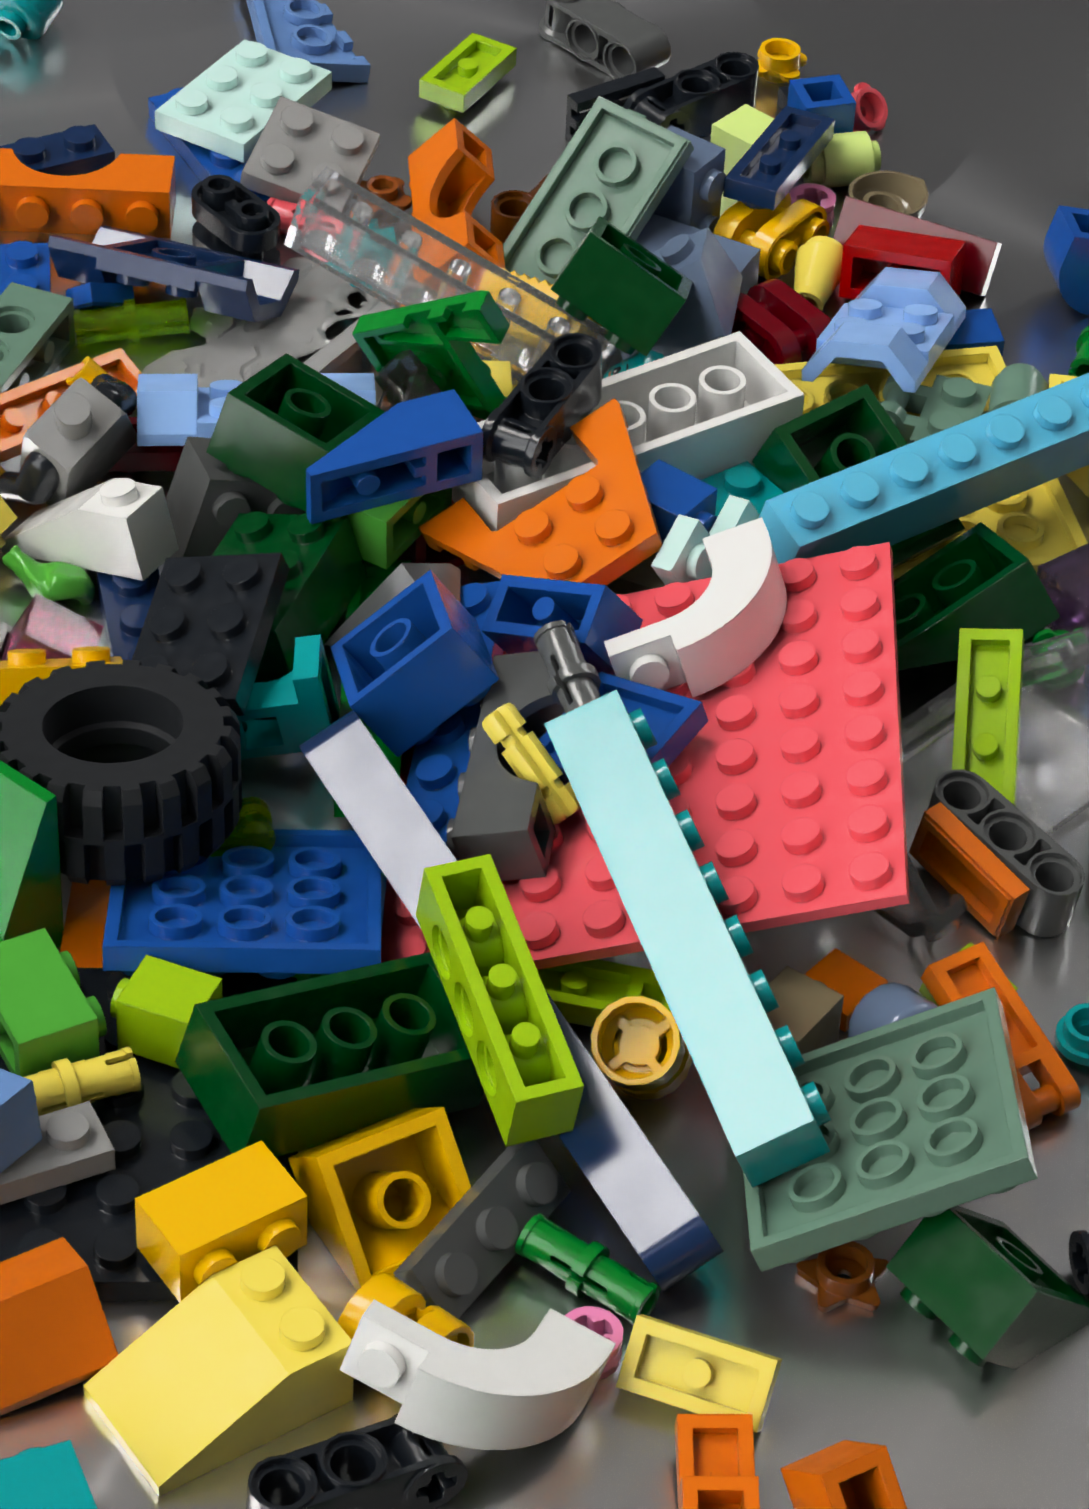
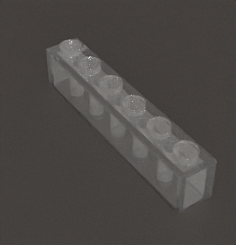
(413, 264)

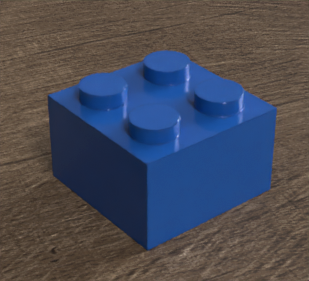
(414, 664)

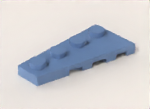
(307, 32)

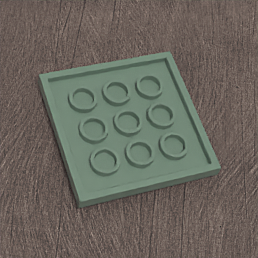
(917, 1126)

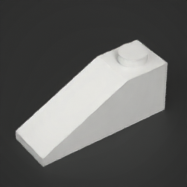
(105, 529)

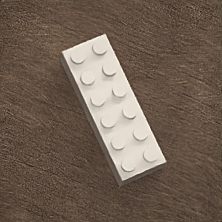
(687, 409)

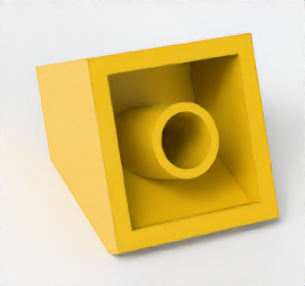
(382, 1189)

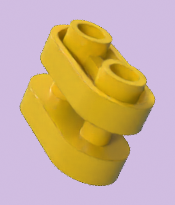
(774, 232)

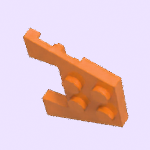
(578, 534)

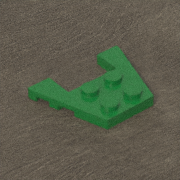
(441, 338)

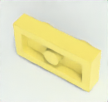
(697, 1371)

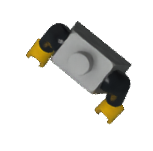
(74, 439)

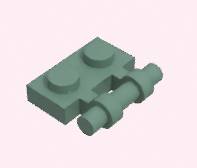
(939, 406)

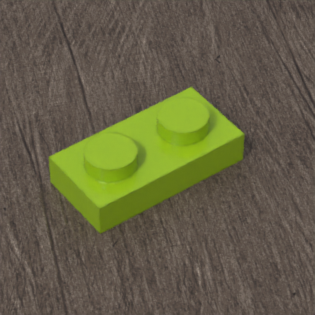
(467, 72)

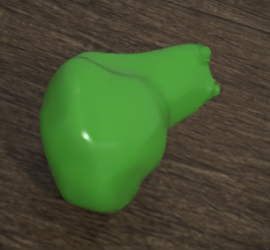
(52, 579)

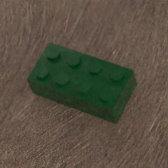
(328, 1055)

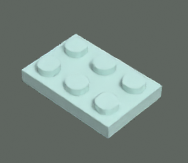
(236, 97)

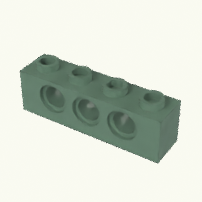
(34, 334)

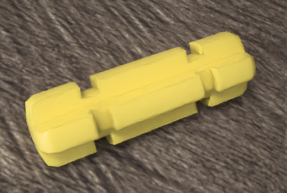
(531, 760)

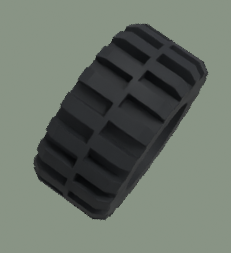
(136, 766)

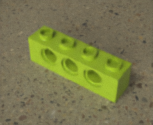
(499, 1000)

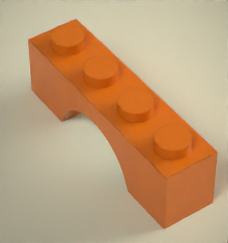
(446, 184)
(127, 194)

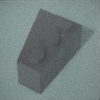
(209, 498)

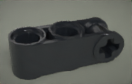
(700, 94)
(544, 404)
(359, 1470)

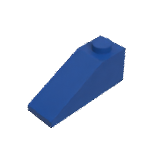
(397, 457)

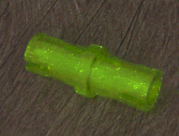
(131, 321)

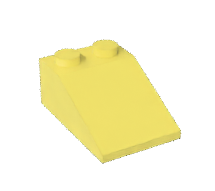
(224, 1372)

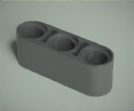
(1021, 845)

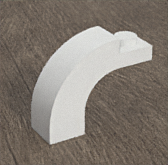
(719, 630)
(479, 1394)

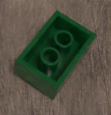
(320, 582)

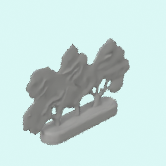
(242, 348)

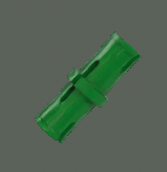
(587, 1268)

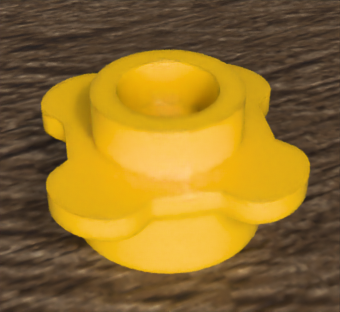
(780, 60)

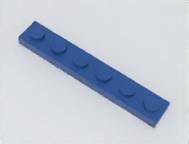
(443, 757)

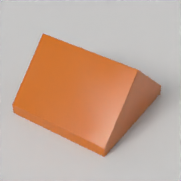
(49, 1325)

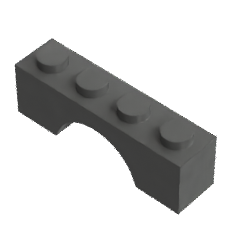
(495, 807)

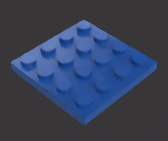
(255, 910)

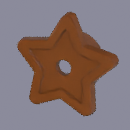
(846, 1259)

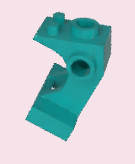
(300, 701)

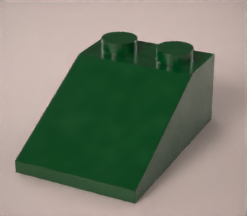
(837, 438)
(967, 585)

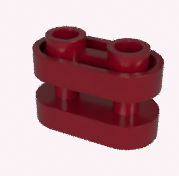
(779, 322)

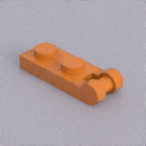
(976, 971)

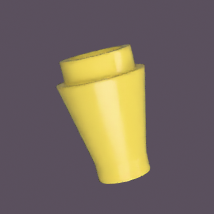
(818, 269)

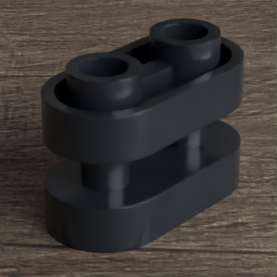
(234, 220)

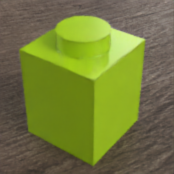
(157, 1006)

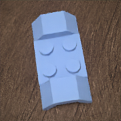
(892, 325)
(176, 408)

